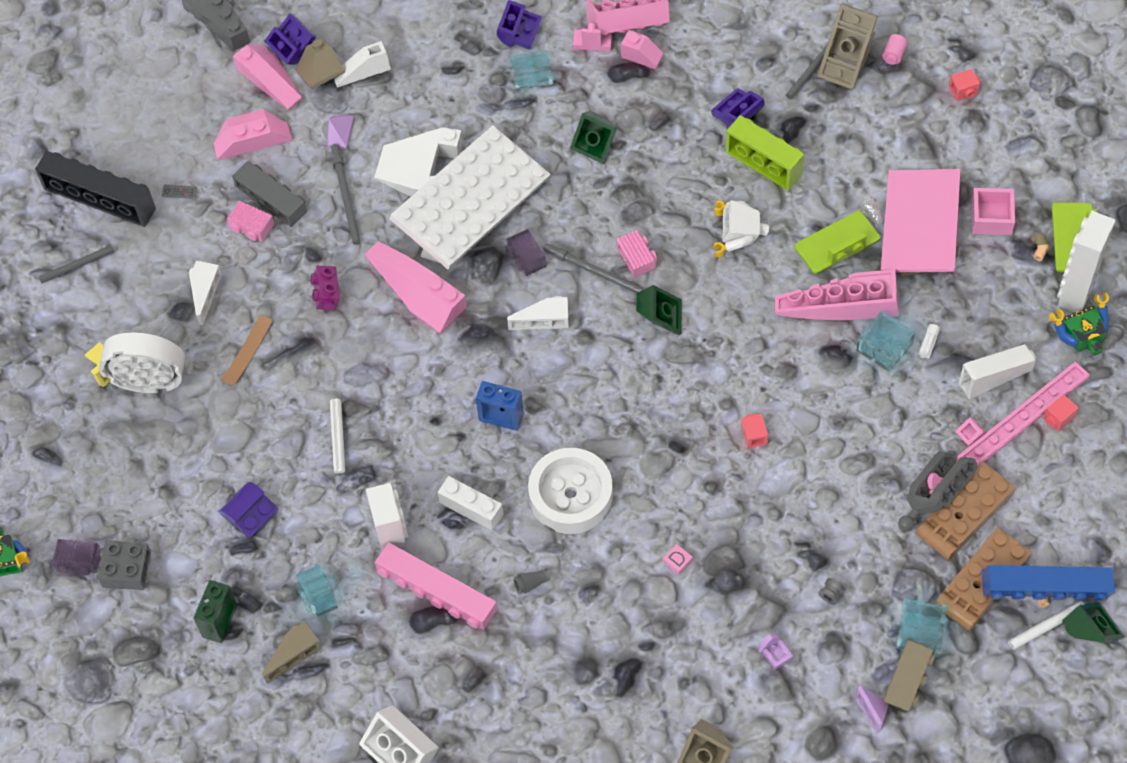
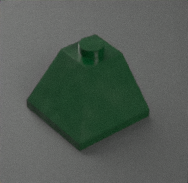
(594, 136)
(660, 308)
(1092, 624)

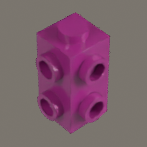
(325, 287)

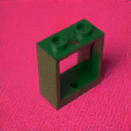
(216, 615)

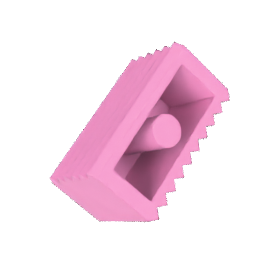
(250, 221)
(636, 253)

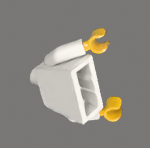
(740, 226)

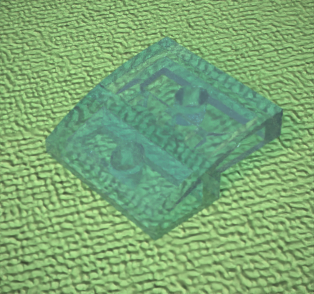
(531, 70)

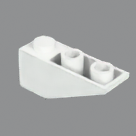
(365, 63)

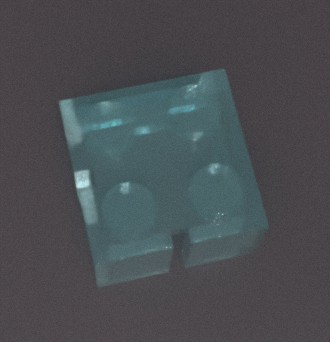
(885, 341)
(921, 623)

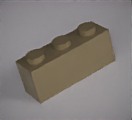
(909, 675)

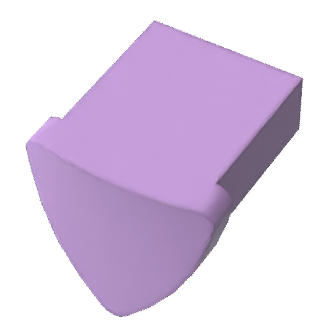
(775, 651)

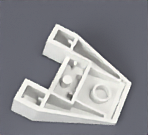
(412, 161)

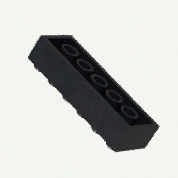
(95, 188)

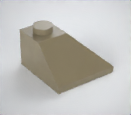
(318, 64)
(705, 745)

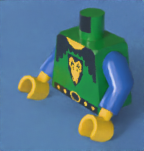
(1085, 327)
(11, 555)

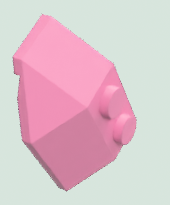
(250, 133)

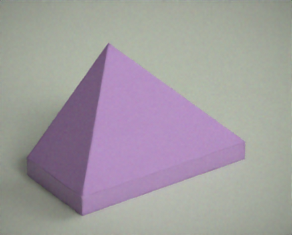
(340, 130)
(873, 706)

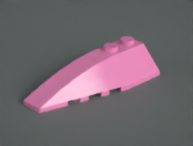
(418, 287)
(851, 298)

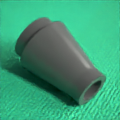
(527, 581)

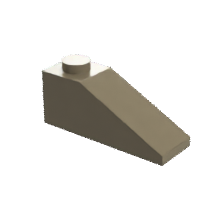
(294, 648)

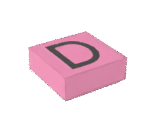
(677, 559)

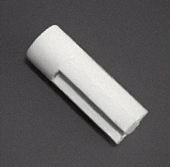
(929, 341)

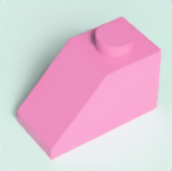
(640, 50)

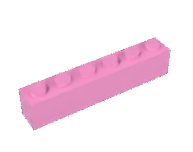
(435, 586)

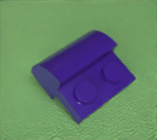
(518, 25)
(290, 39)
(738, 104)
(248, 509)

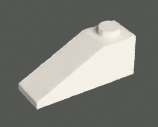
(204, 283)
(545, 314)

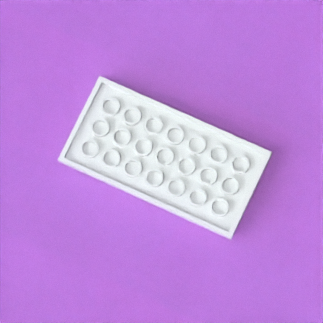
(469, 197)

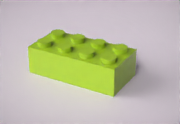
(764, 152)

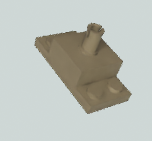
(848, 46)

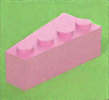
(626, 14)

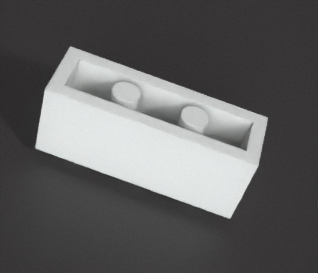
(470, 503)

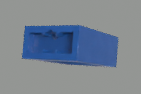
(491, 404)

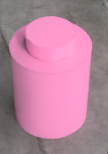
(894, 49)

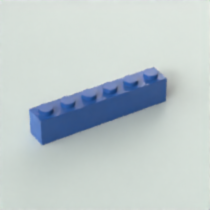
(1048, 582)

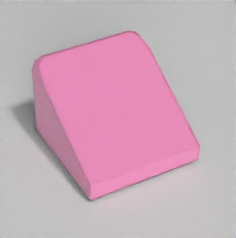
(970, 431)

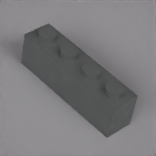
(269, 193)

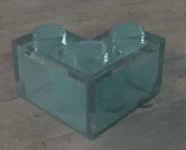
(315, 591)

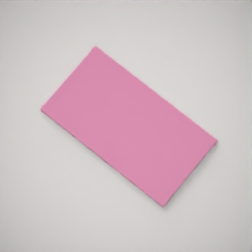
(921, 220)

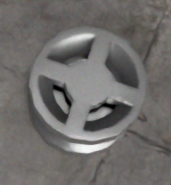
(831, 591)

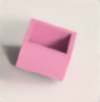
(993, 211)

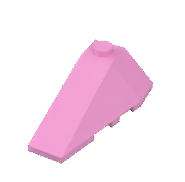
(267, 73)

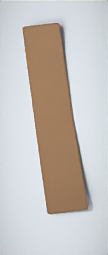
(247, 350)

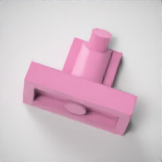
(591, 39)

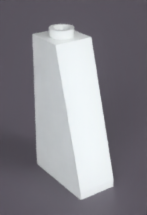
(994, 370)

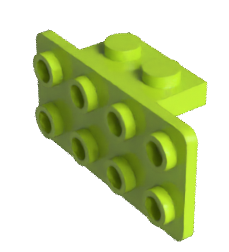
(1066, 224)
(837, 242)

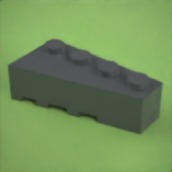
(220, 19)

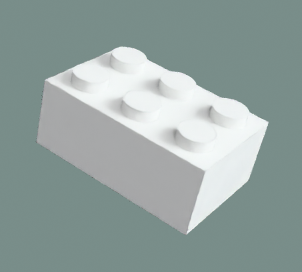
(387, 515)

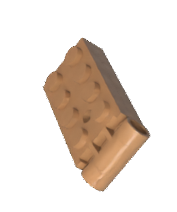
(973, 505)
(963, 601)

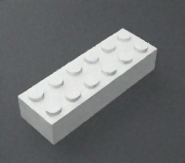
(1085, 261)

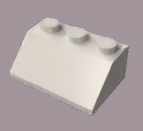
(396, 739)

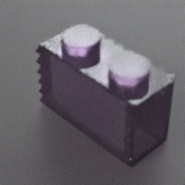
(526, 252)
(76, 556)

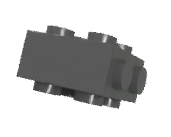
(124, 565)

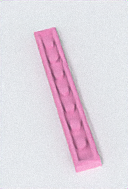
(1025, 414)

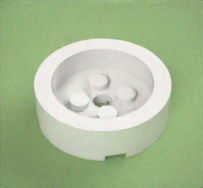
(142, 362)
(576, 471)

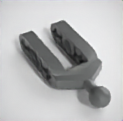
(944, 492)

